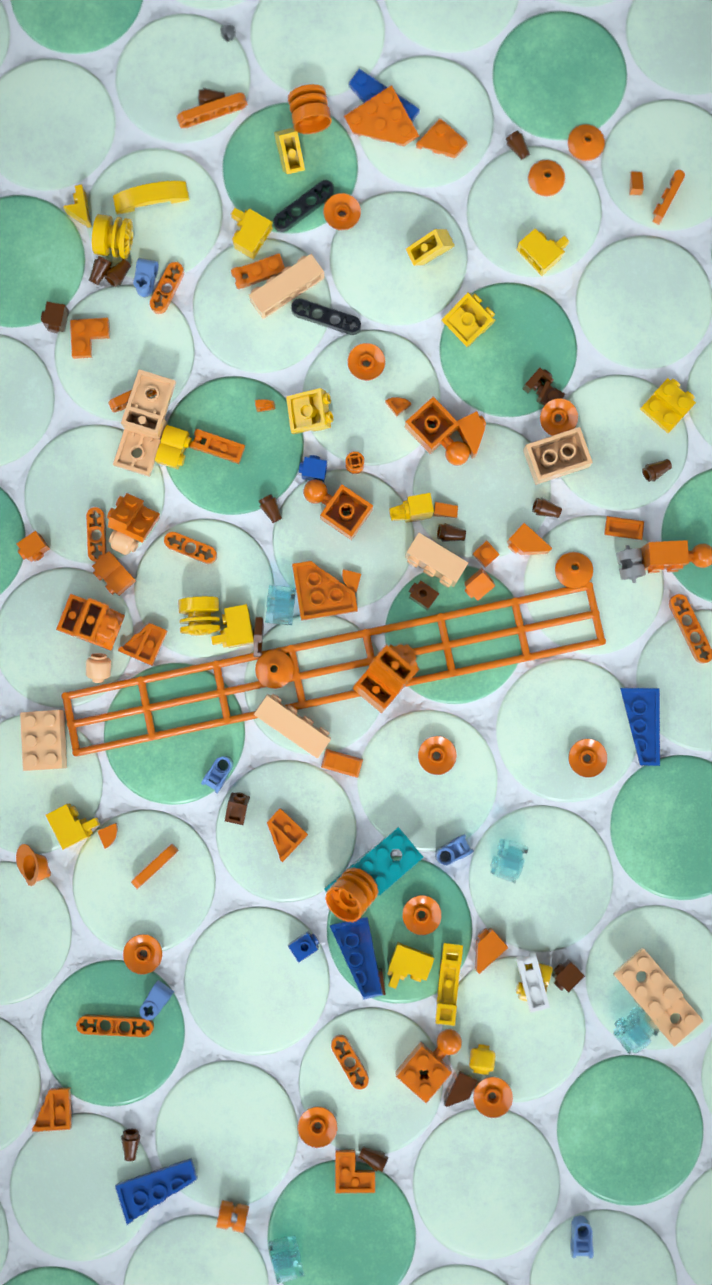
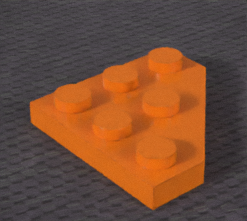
(383, 119)
(321, 593)

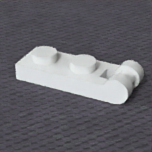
(532, 983)

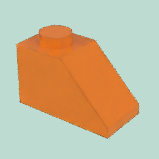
(471, 431)
(527, 542)
(488, 949)

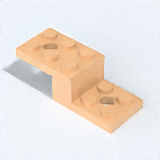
(144, 422)
(658, 996)

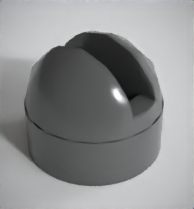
(228, 32)

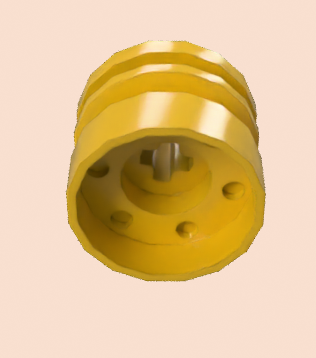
(112, 236)
(199, 615)

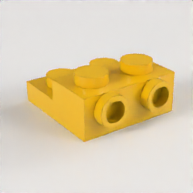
(469, 319)
(668, 405)
(309, 411)

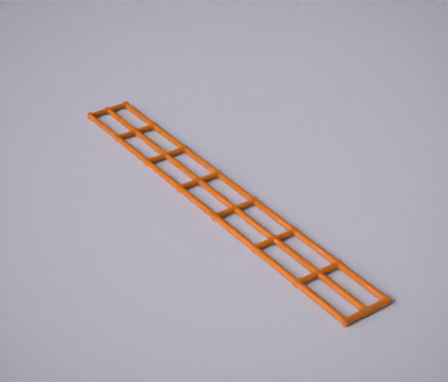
(297, 677)

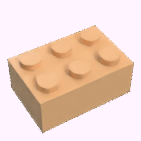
(557, 456)
(435, 560)
(43, 740)

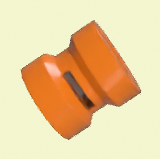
(354, 466)

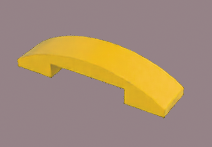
(150, 194)
(448, 984)

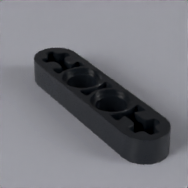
(303, 206)
(325, 319)

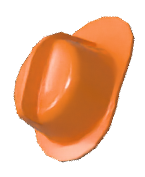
(32, 865)

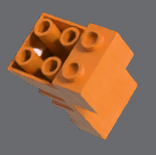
(90, 621)
(387, 675)

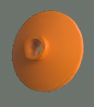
(582, 149)
(546, 185)
(342, 203)
(363, 353)
(568, 415)
(570, 577)
(283, 674)
(597, 760)
(444, 762)
(423, 925)
(134, 959)
(492, 1107)
(320, 1136)

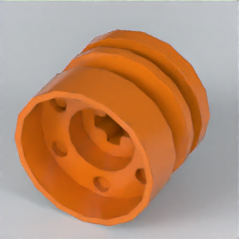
(309, 109)
(351, 894)

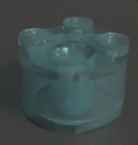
(280, 605)
(509, 860)
(635, 1030)
(286, 1259)

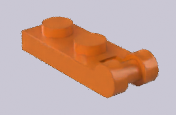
(668, 196)
(258, 271)
(218, 446)

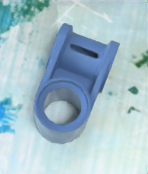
(145, 276)
(217, 774)
(455, 850)
(157, 999)
(581, 1241)

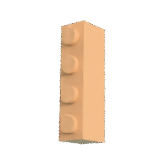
(286, 286)
(292, 725)

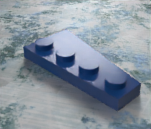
(367, 87)
(643, 714)
(358, 951)
(148, 1190)

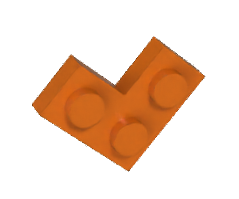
(83, 331)
(351, 1180)

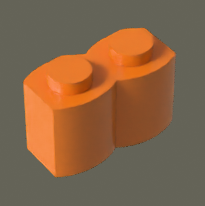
(113, 573)

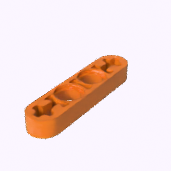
(212, 110)
(693, 627)
(115, 1029)

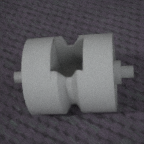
(630, 564)

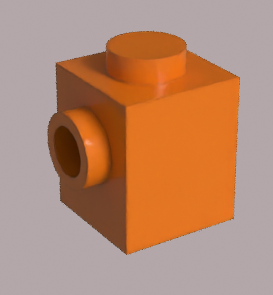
(32, 547)
(479, 584)

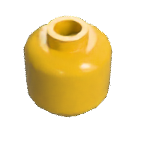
(482, 1059)

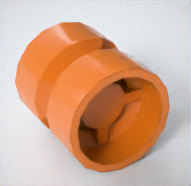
(225, 1215)

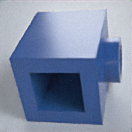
(313, 468)
(304, 946)

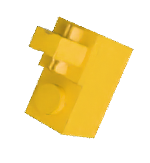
(289, 150)
(252, 233)
(430, 246)
(541, 253)
(413, 509)
(238, 629)
(68, 827)
(409, 961)

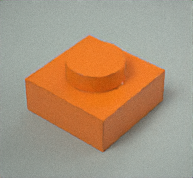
(485, 554)

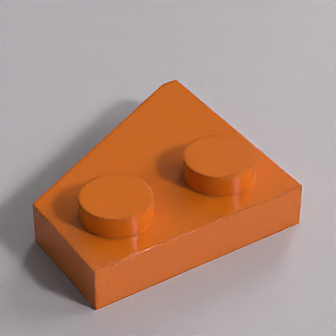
(442, 140)
(145, 644)
(285, 833)
(55, 1112)

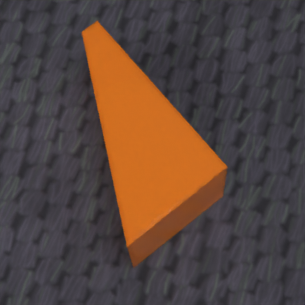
(636, 183)
(445, 510)

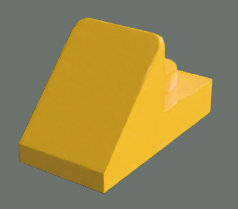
(80, 209)

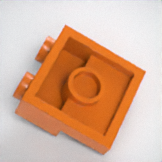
(132, 517)

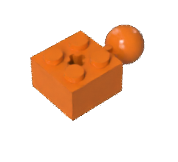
(431, 438)
(344, 499)
(674, 556)
(423, 1058)

